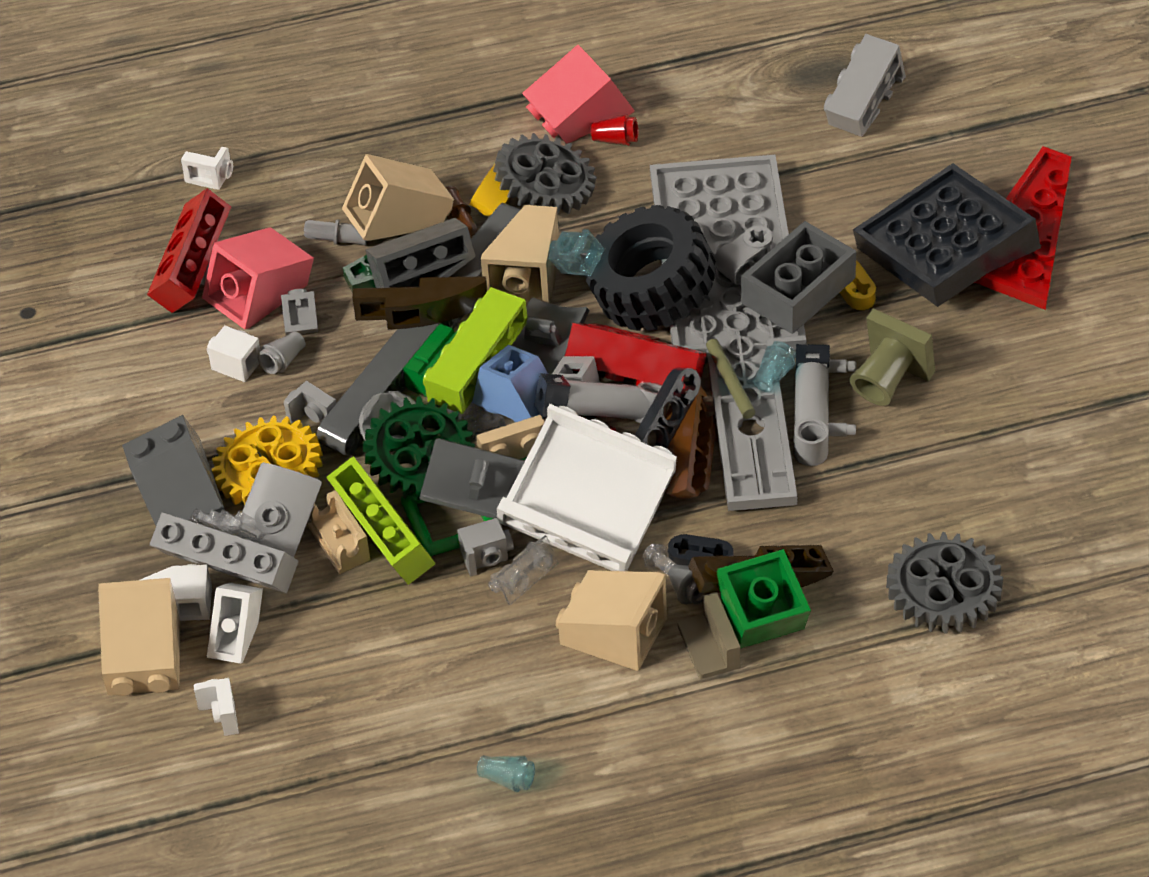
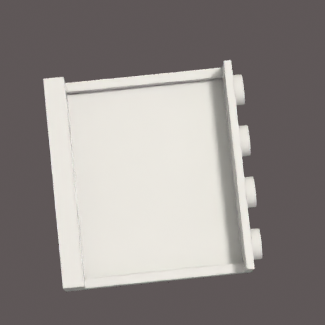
(588, 489)

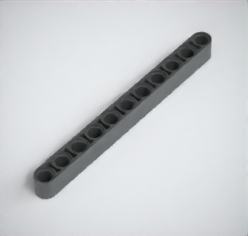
(385, 372)

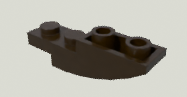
(412, 307)
(807, 562)

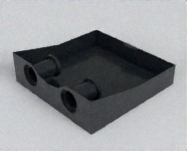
(947, 234)

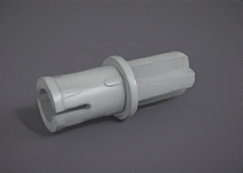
(333, 232)

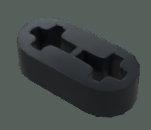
(696, 547)

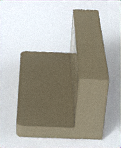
(711, 640)

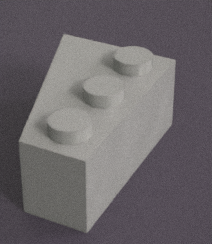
(864, 84)

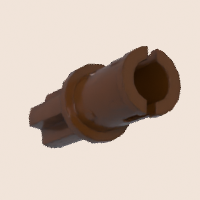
(461, 211)

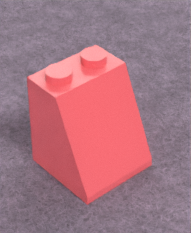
(574, 97)
(252, 273)

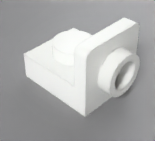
(207, 170)
(218, 696)

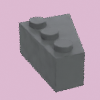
(421, 254)

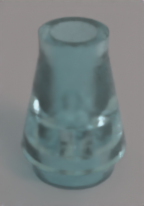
(775, 364)
(508, 771)

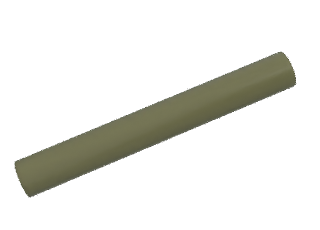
(730, 378)

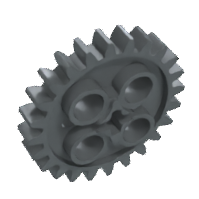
(544, 173)
(944, 582)

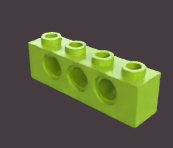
(380, 520)

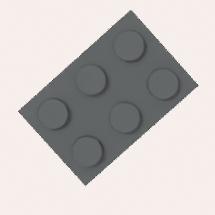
(798, 277)

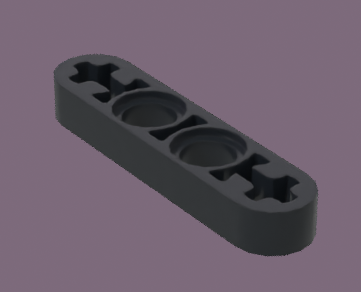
(680, 404)

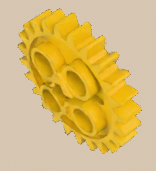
(278, 443)

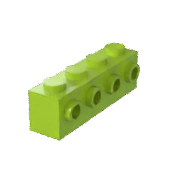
(488, 330)

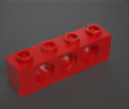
(189, 250)

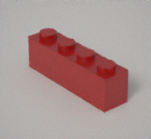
(630, 355)

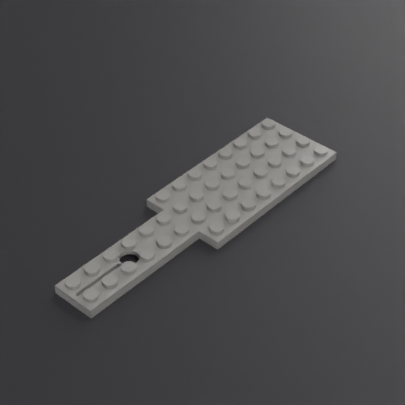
(725, 202)

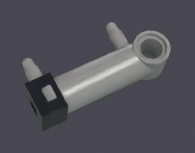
(596, 398)
(812, 403)

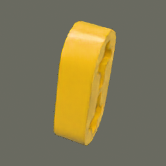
(867, 290)

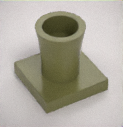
(893, 350)

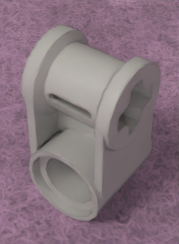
(743, 252)

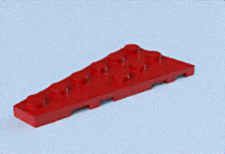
(1041, 195)

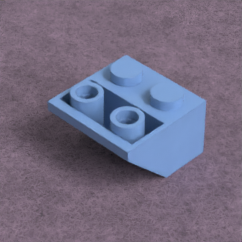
(509, 384)

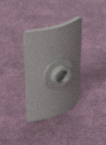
(281, 505)

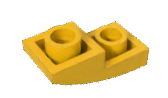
(489, 195)

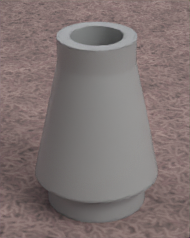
(279, 353)

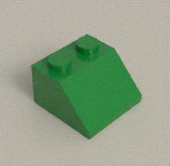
(762, 598)

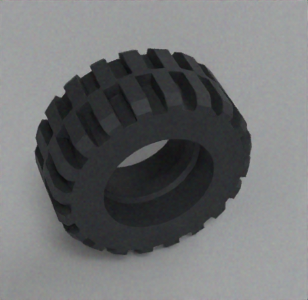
(665, 292)

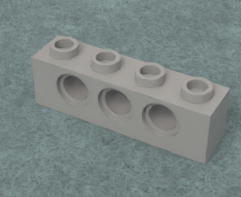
(224, 552)

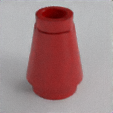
(616, 130)

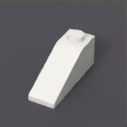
(191, 590)

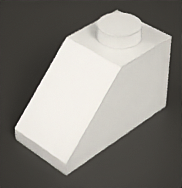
(233, 621)

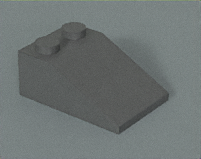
(173, 471)

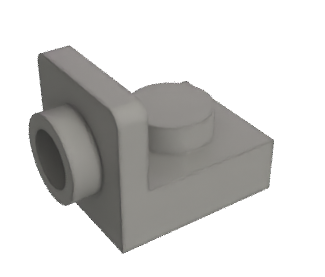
(299, 312)
(308, 401)

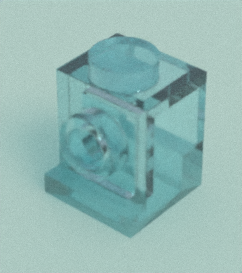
(567, 250)

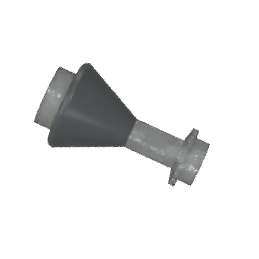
(680, 575)

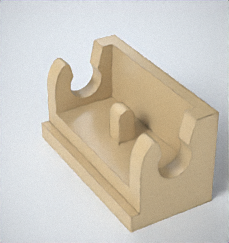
(339, 534)

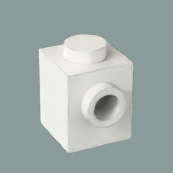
(234, 353)

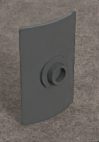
(548, 331)
(469, 478)

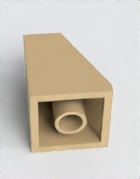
(395, 199)
(520, 253)
(615, 615)
(139, 636)

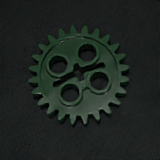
(416, 445)

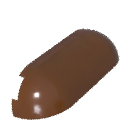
(694, 450)

